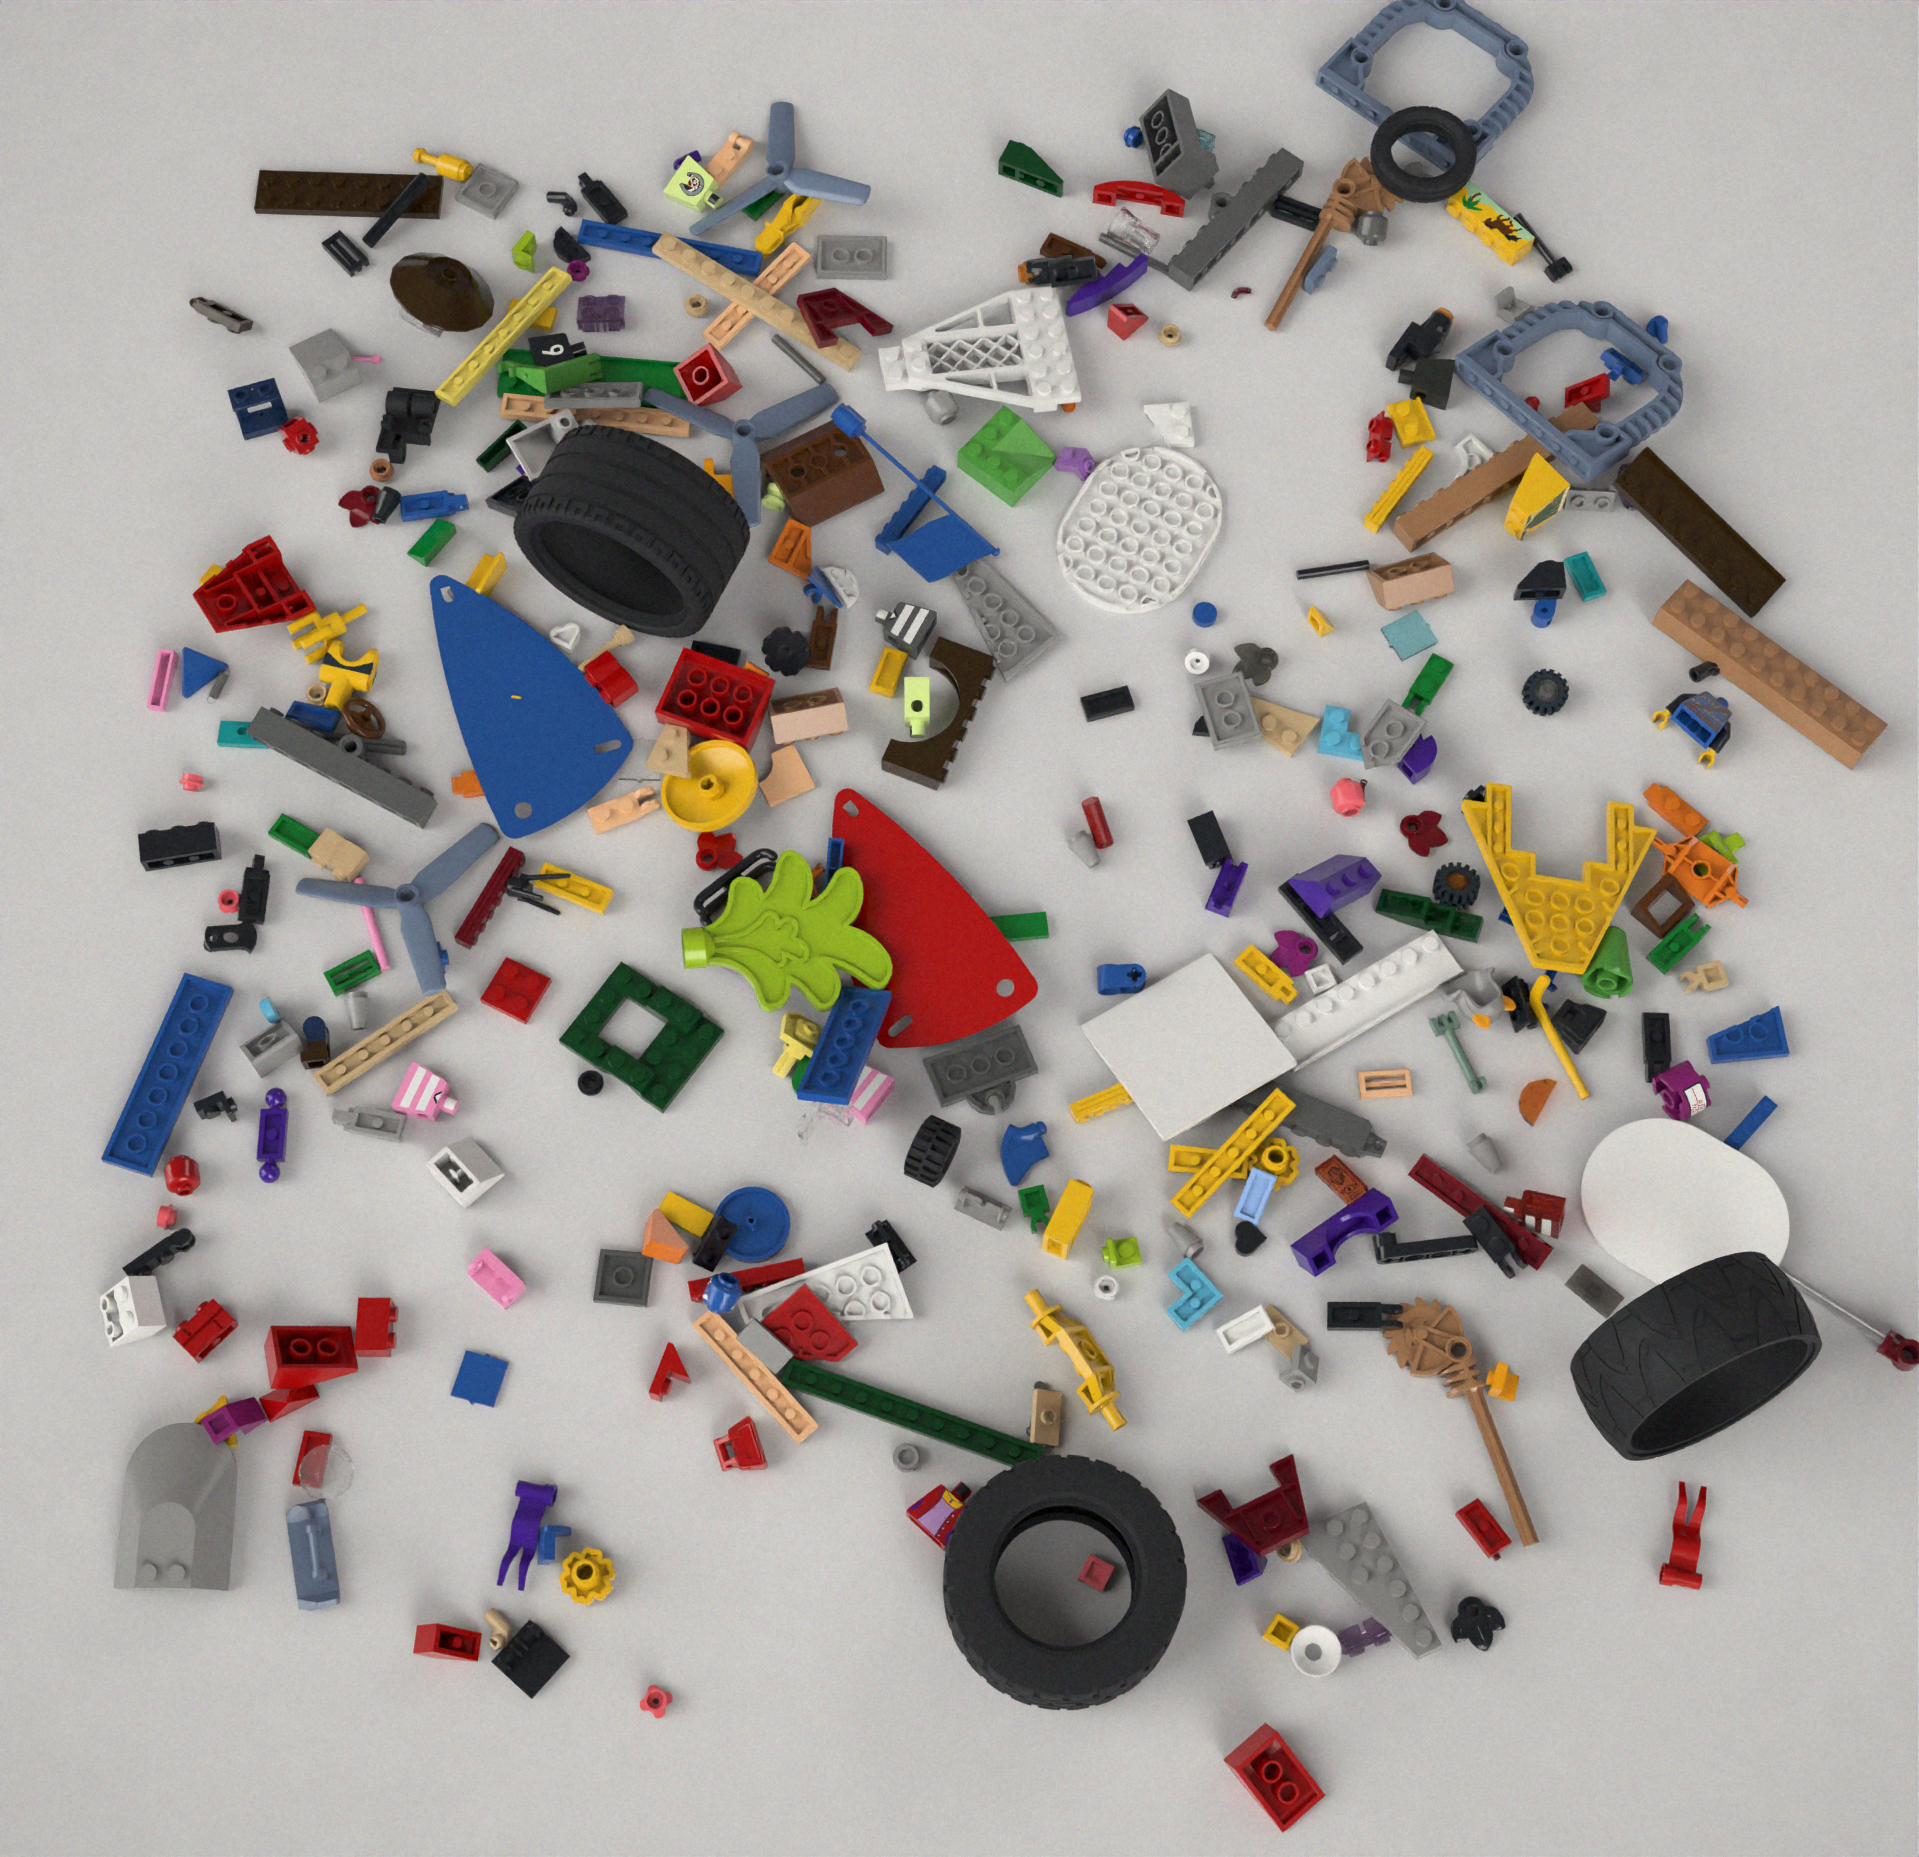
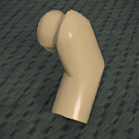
(501, 1629)

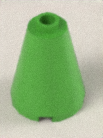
(1610, 967)

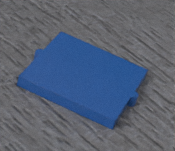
(479, 1379)

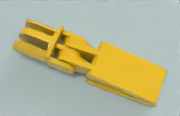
(792, 215)

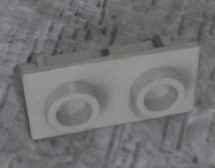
(1590, 500)
(982, 1208)

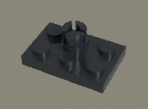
(511, 497)

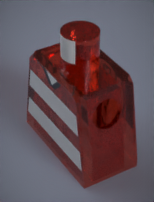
(1538, 1212)

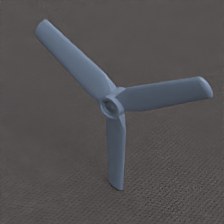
(784, 178)
(745, 433)
(409, 900)

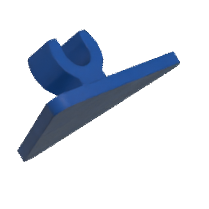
(820, 586)
(198, 670)

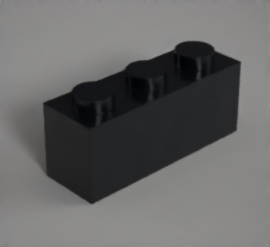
(179, 846)

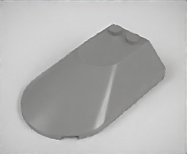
(177, 1512)

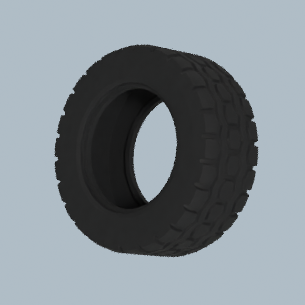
(1081, 1493)

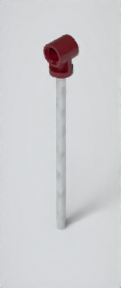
(1890, 1344)

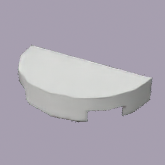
(843, 583)

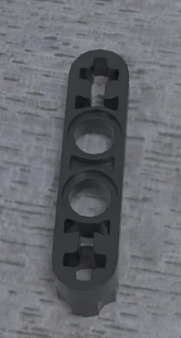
(1389, 1252)

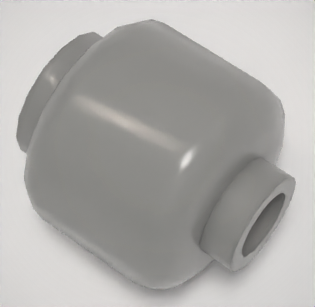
(941, 407)

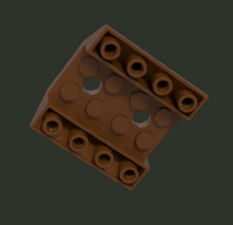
(828, 481)

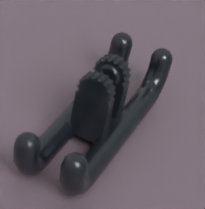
(726, 879)

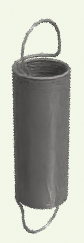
(218, 685)

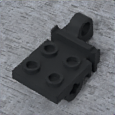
(407, 421)

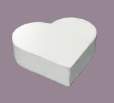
(565, 637)

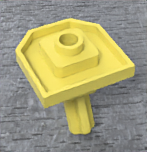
(800, 1038)

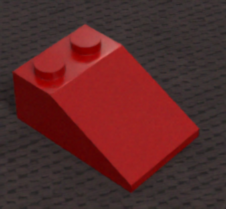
(308, 1355)
(1274, 1777)

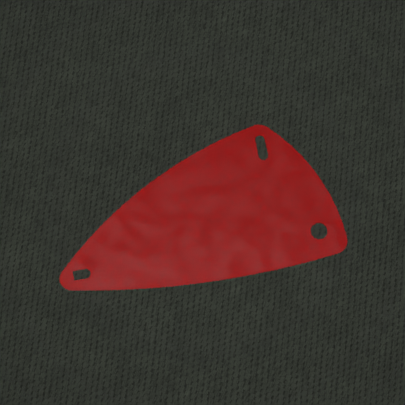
(936, 934)

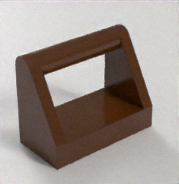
(1641, 909)

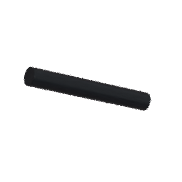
(1333, 569)

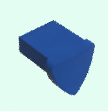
(546, 1542)

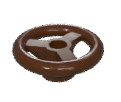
(360, 722)

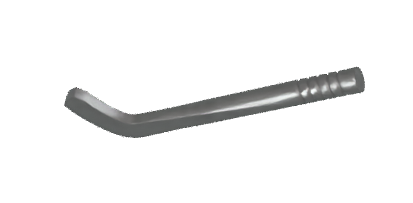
(1132, 252)

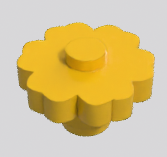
(1277, 1160)
(587, 1576)

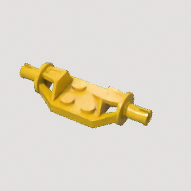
(1085, 1353)

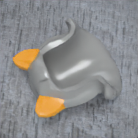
(1478, 997)

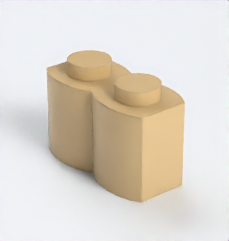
(338, 855)

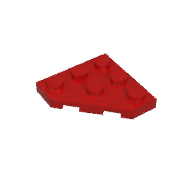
(809, 1327)

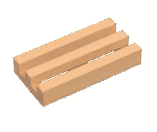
(1361, 1076)

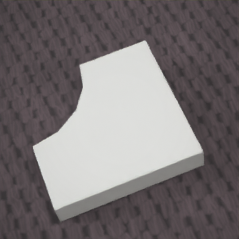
(1471, 453)

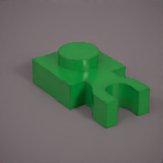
(1034, 1205)

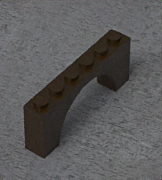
(928, 760)

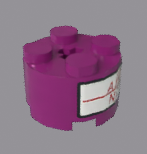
(1682, 1091)

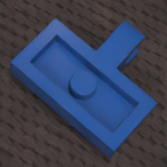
(1623, 366)

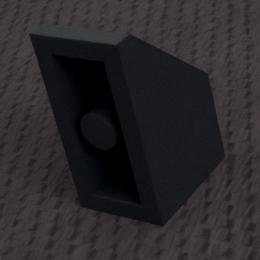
(1543, 582)

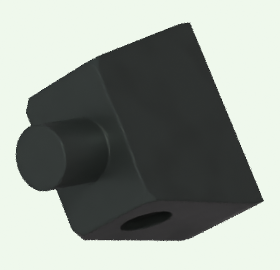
(1430, 381)

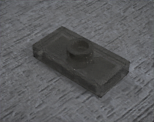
(1594, 1291)

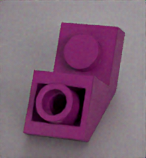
(231, 1418)

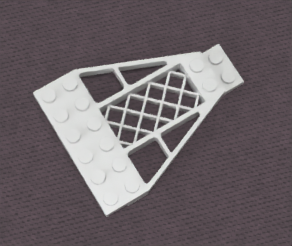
(1036, 332)

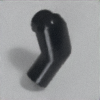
(566, 201)

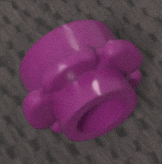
(578, 266)

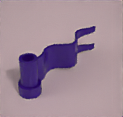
(526, 1526)

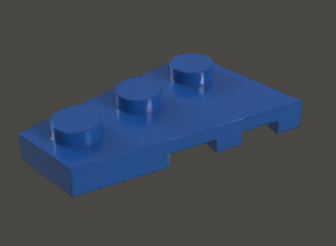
(1752, 1040)

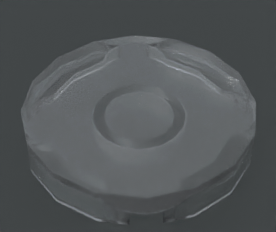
(326, 1472)

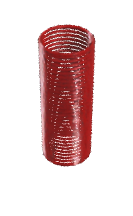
(1093, 825)

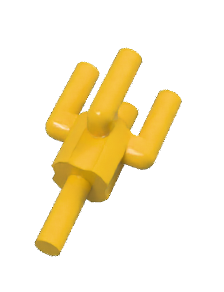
(323, 630)

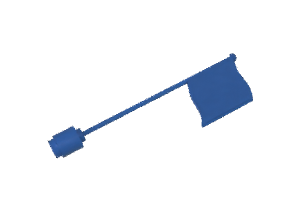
(940, 544)

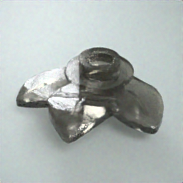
(1252, 664)

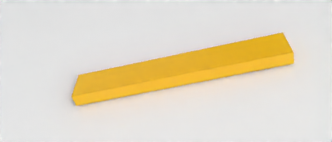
(1232, 1153)

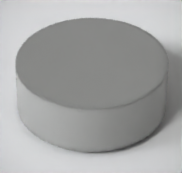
(906, 1458)

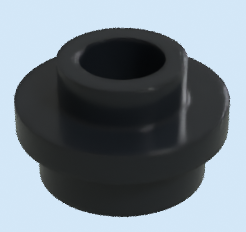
(587, 1076)

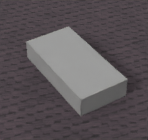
(765, 1345)

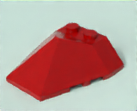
(253, 591)

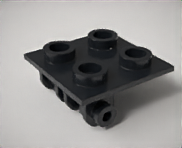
(530, 1659)

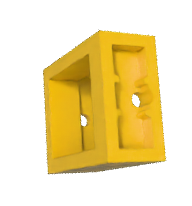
(1068, 1218)

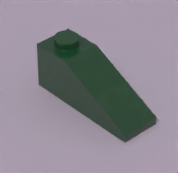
(1027, 167)

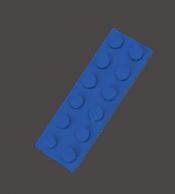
(844, 1046)

